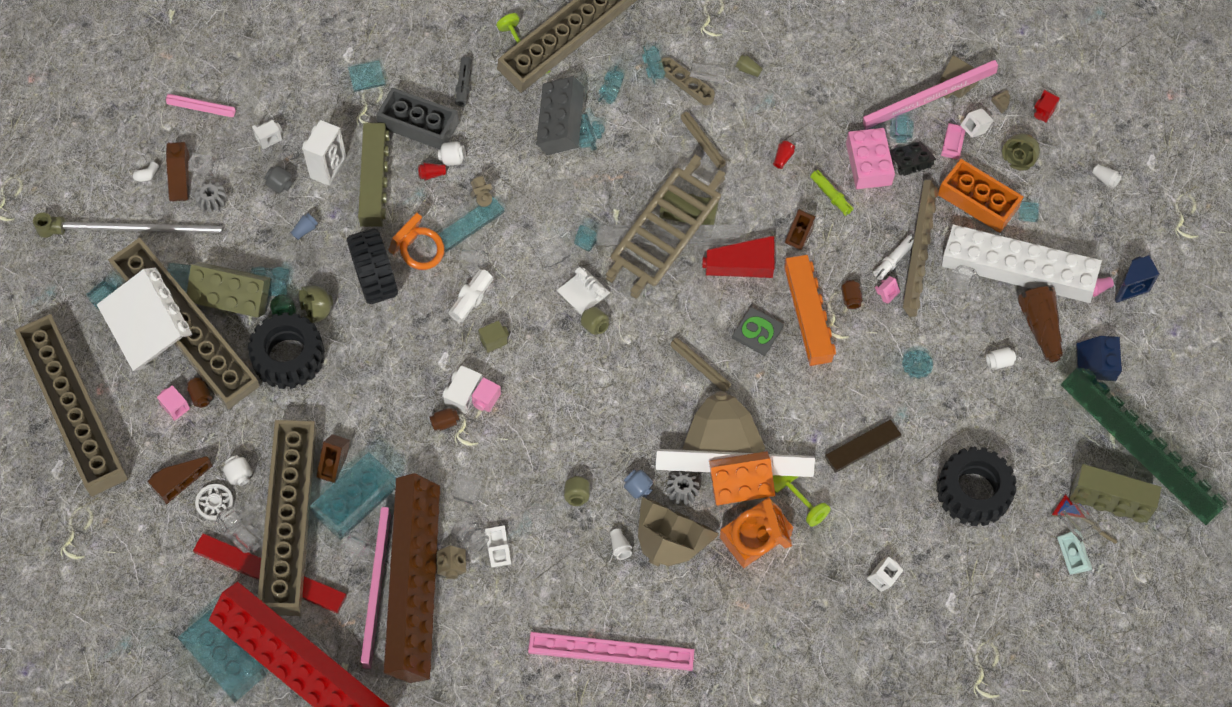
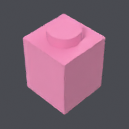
(486, 395)
(173, 402)

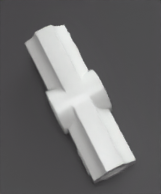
(470, 295)

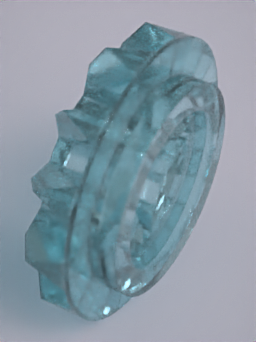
(919, 357)

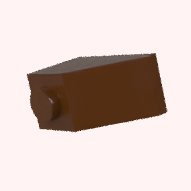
(332, 457)

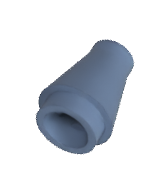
(304, 226)

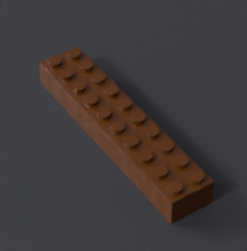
(412, 579)

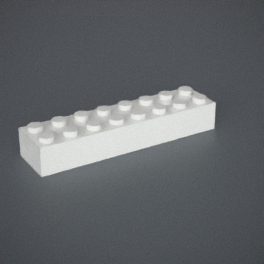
(1022, 263)

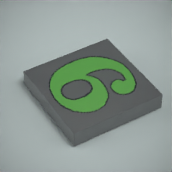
(757, 331)

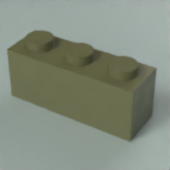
(687, 208)

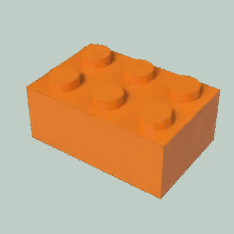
(742, 478)
(752, 534)

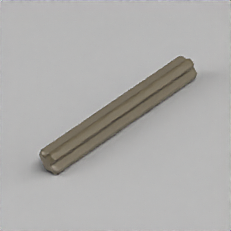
(703, 140)
(700, 364)

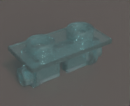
(651, 57)
(613, 79)

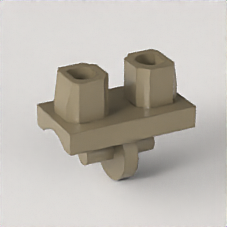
(481, 191)

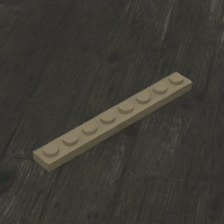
(920, 247)

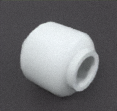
(452, 153)
(237, 470)

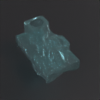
(591, 131)

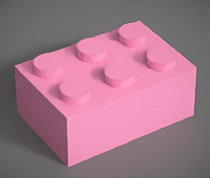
(870, 158)

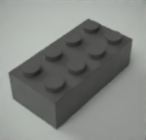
(560, 115)
(417, 118)

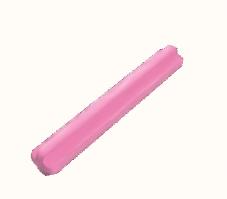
(200, 105)

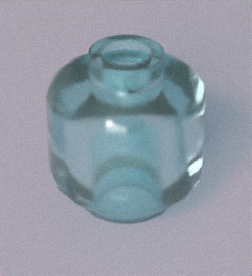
(902, 128)

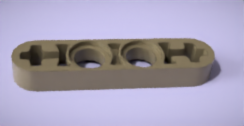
(686, 81)

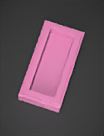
(953, 141)

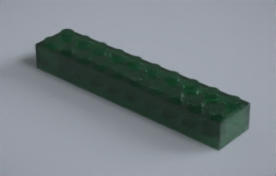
(1145, 446)

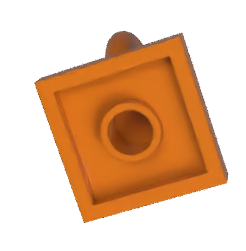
(406, 237)
(774, 524)

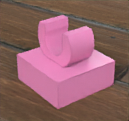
(888, 289)

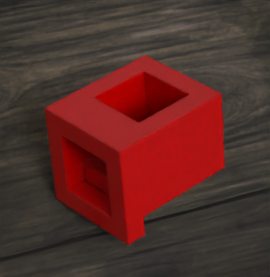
(1046, 106)

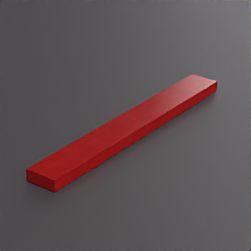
(250, 565)

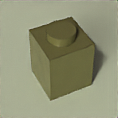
(493, 336)

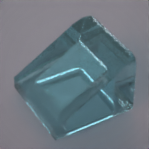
(585, 238)

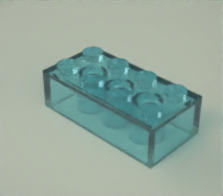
(354, 496)
(222, 658)

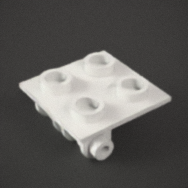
(583, 291)

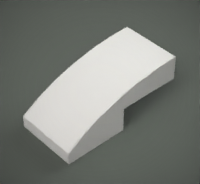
(498, 547)

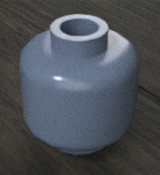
(638, 484)

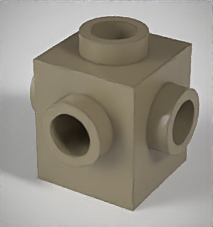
(451, 562)

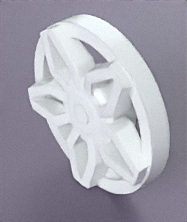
(213, 501)

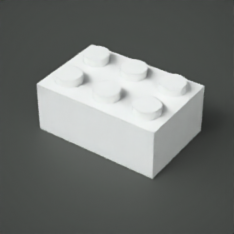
(324, 152)

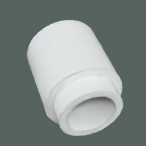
(1000, 358)

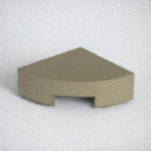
(1001, 101)

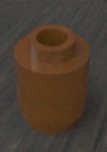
(852, 294)
(199, 392)
(444, 419)

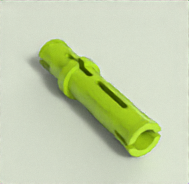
(833, 194)

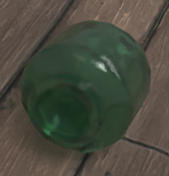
(282, 304)

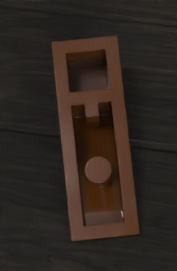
(177, 171)
(176, 478)

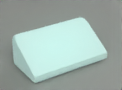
(1074, 553)

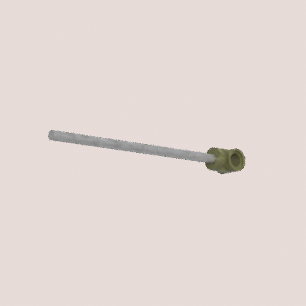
(57, 225)

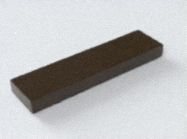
(863, 446)

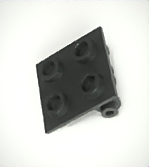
(912, 158)

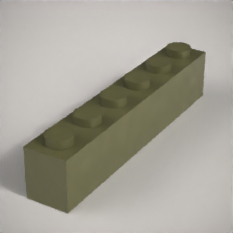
(373, 175)

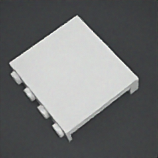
(143, 318)

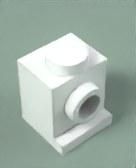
(268, 133)
(885, 574)

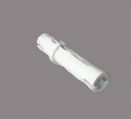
(889, 263)

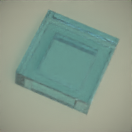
(1029, 211)

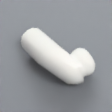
(146, 174)

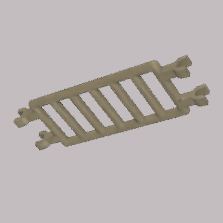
(647, 214)

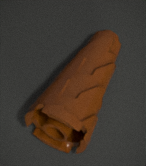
(1043, 319)

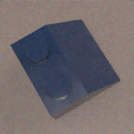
(1138, 278)
(1101, 356)

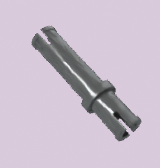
(461, 97)

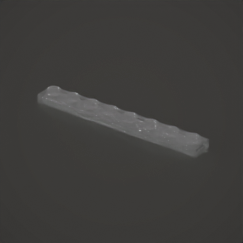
(703, 236)

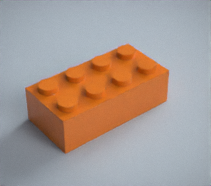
(980, 195)

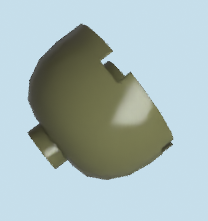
(1021, 151)
(315, 302)

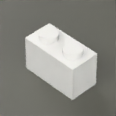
(460, 391)

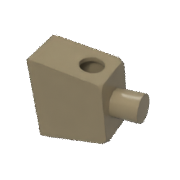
(954, 68)

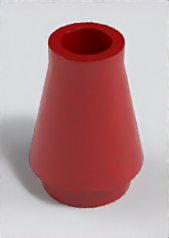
(784, 153)
(429, 170)

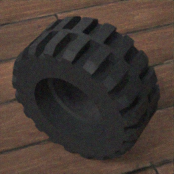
(372, 266)
(289, 372)
(983, 464)

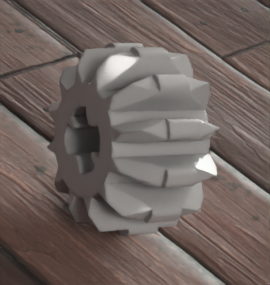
(210, 196)
(675, 485)

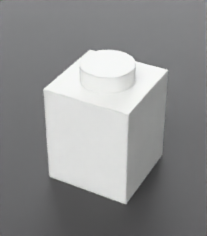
(977, 123)

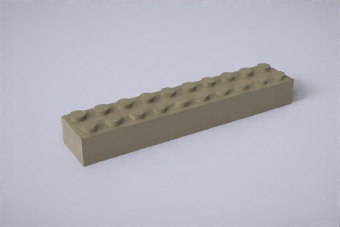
(557, 39)
(205, 347)
(71, 405)
(287, 516)

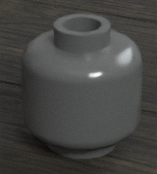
(278, 179)

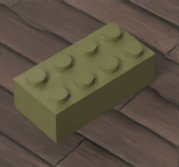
(228, 289)
(1115, 493)

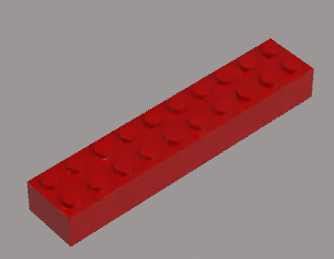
(288, 652)

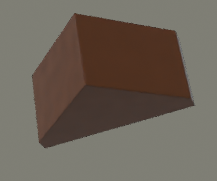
(800, 229)

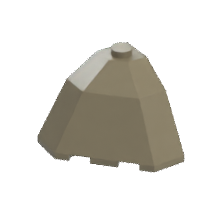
(723, 426)
(669, 535)

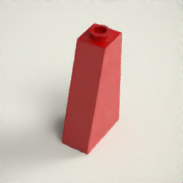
(742, 259)

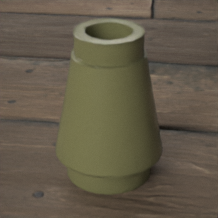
(749, 66)

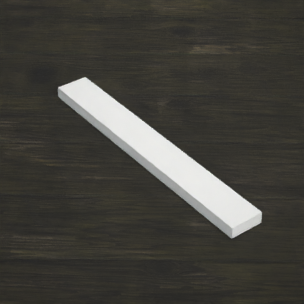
(699, 462)

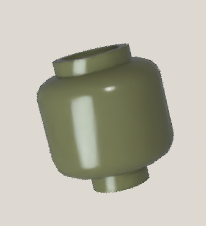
(595, 320)
(576, 491)

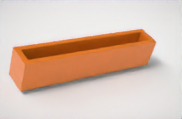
(809, 310)

